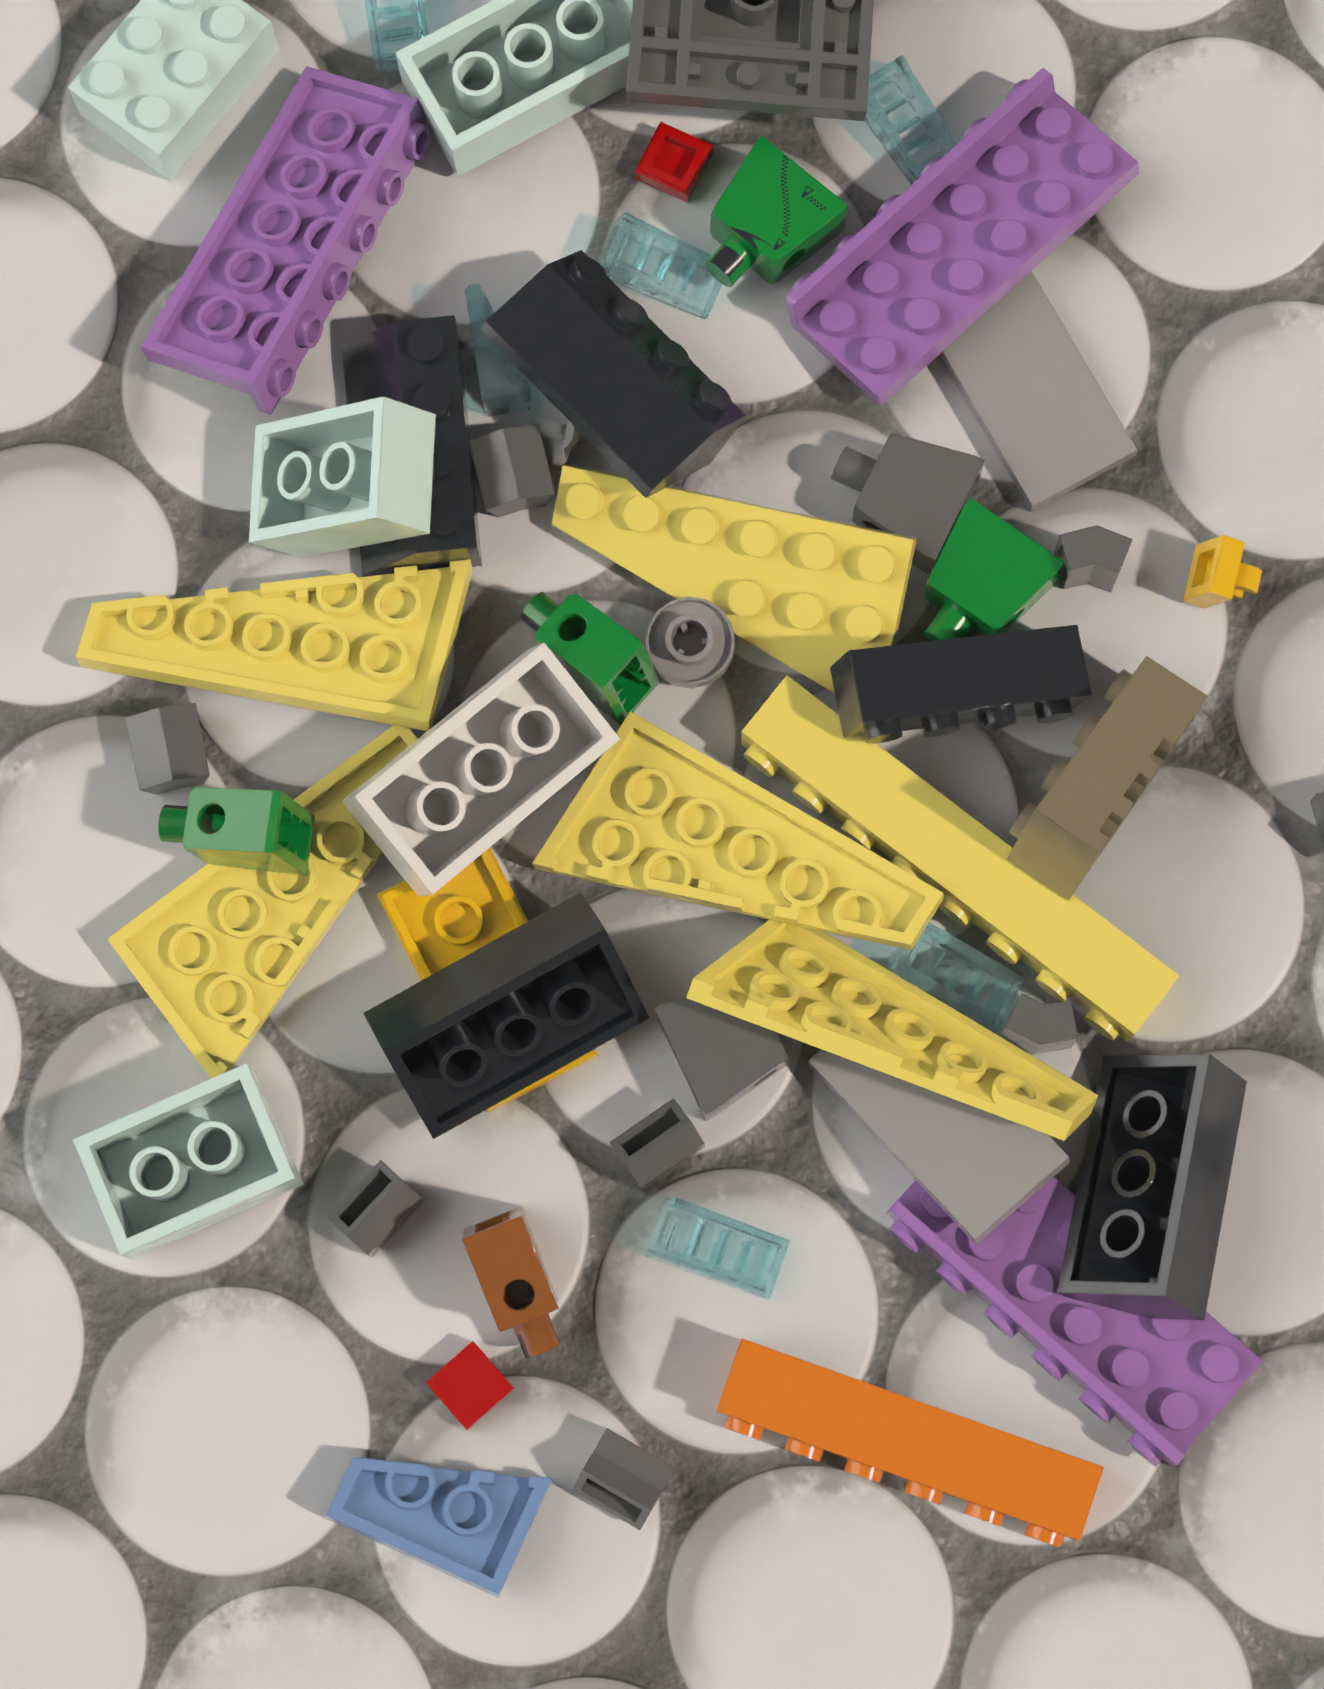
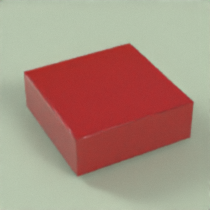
(674, 162)
(470, 1385)

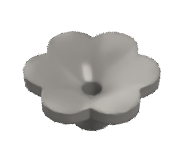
(556, 433)

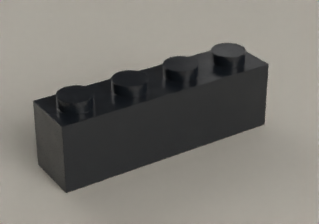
(960, 683)

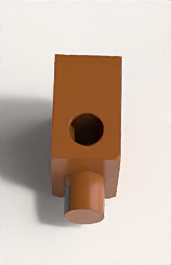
(506, 1251)

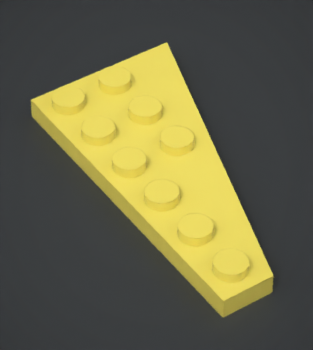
(780, 576)
(310, 643)
(701, 834)
(236, 938)
(855, 1008)

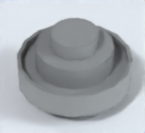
(690, 642)

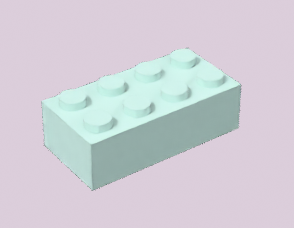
(515, 71)

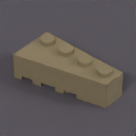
(1104, 777)

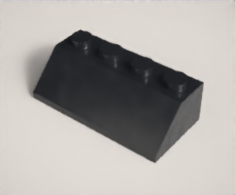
(423, 368)
(614, 373)
(507, 1015)
(1153, 1185)

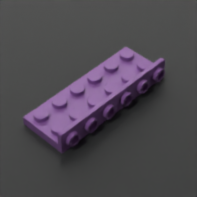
(290, 236)
(958, 238)
(1146, 1372)

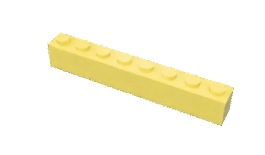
(949, 849)

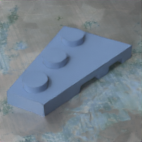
(442, 1517)

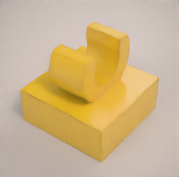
(1218, 574)

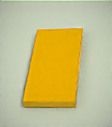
(456, 922)

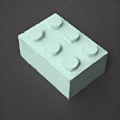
(173, 75)
(342, 478)
(188, 1162)

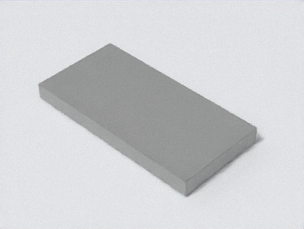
(1036, 396)
(959, 1154)

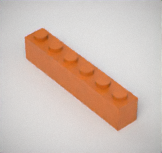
(909, 1440)

